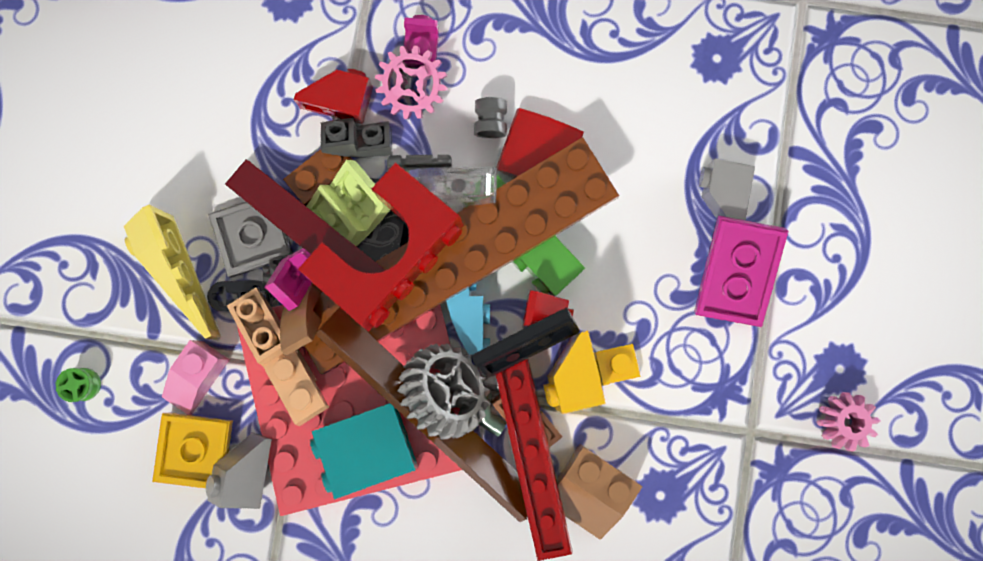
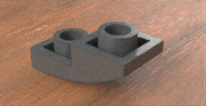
(346, 139)

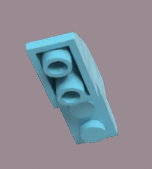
(468, 318)

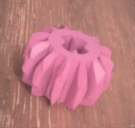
(853, 434)

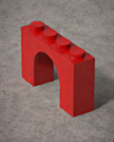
(370, 295)

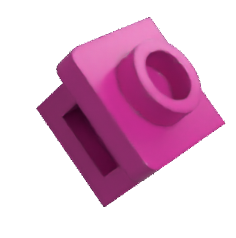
(287, 282)

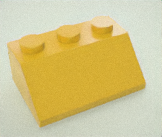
(575, 377)

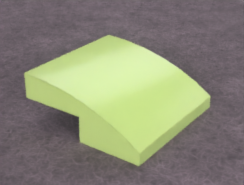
(349, 203)

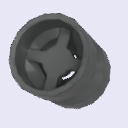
(490, 116)

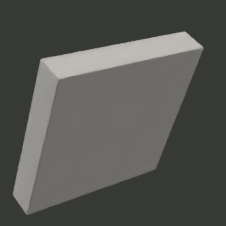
(247, 239)

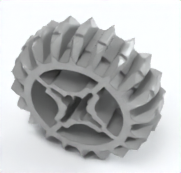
(434, 395)

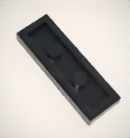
(526, 343)

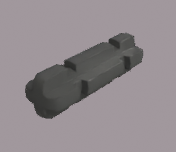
(420, 161)

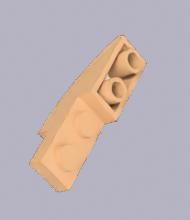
(287, 373)

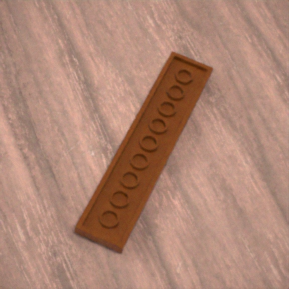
(493, 235)

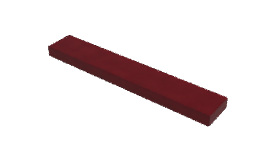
(294, 217)

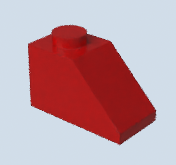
(338, 95)
(541, 306)

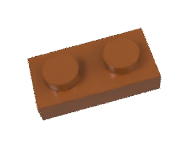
(315, 171)

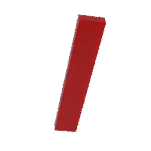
(534, 462)

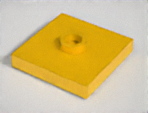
(190, 448)

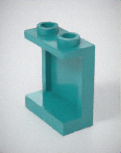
(363, 451)

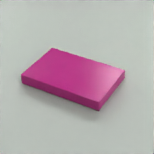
(740, 271)

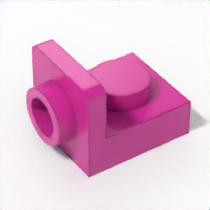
(421, 32)

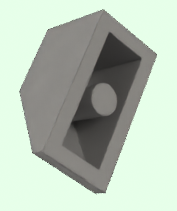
(727, 188)
(240, 475)

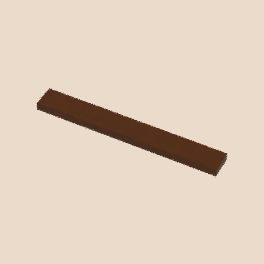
(383, 371)

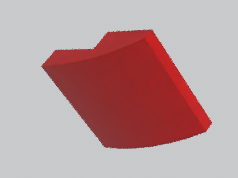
(533, 140)

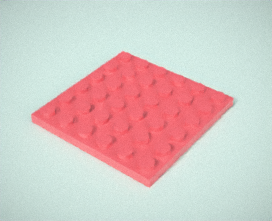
(291, 459)

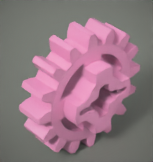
(399, 91)

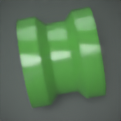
(69, 384)

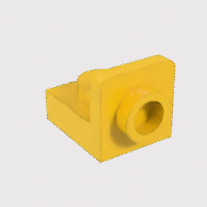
(617, 364)

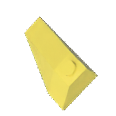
(161, 251)

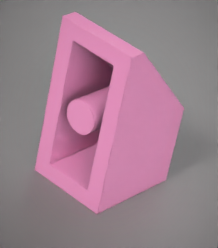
(193, 375)

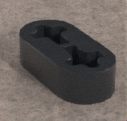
(234, 287)

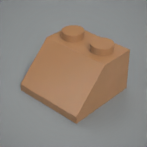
(595, 492)

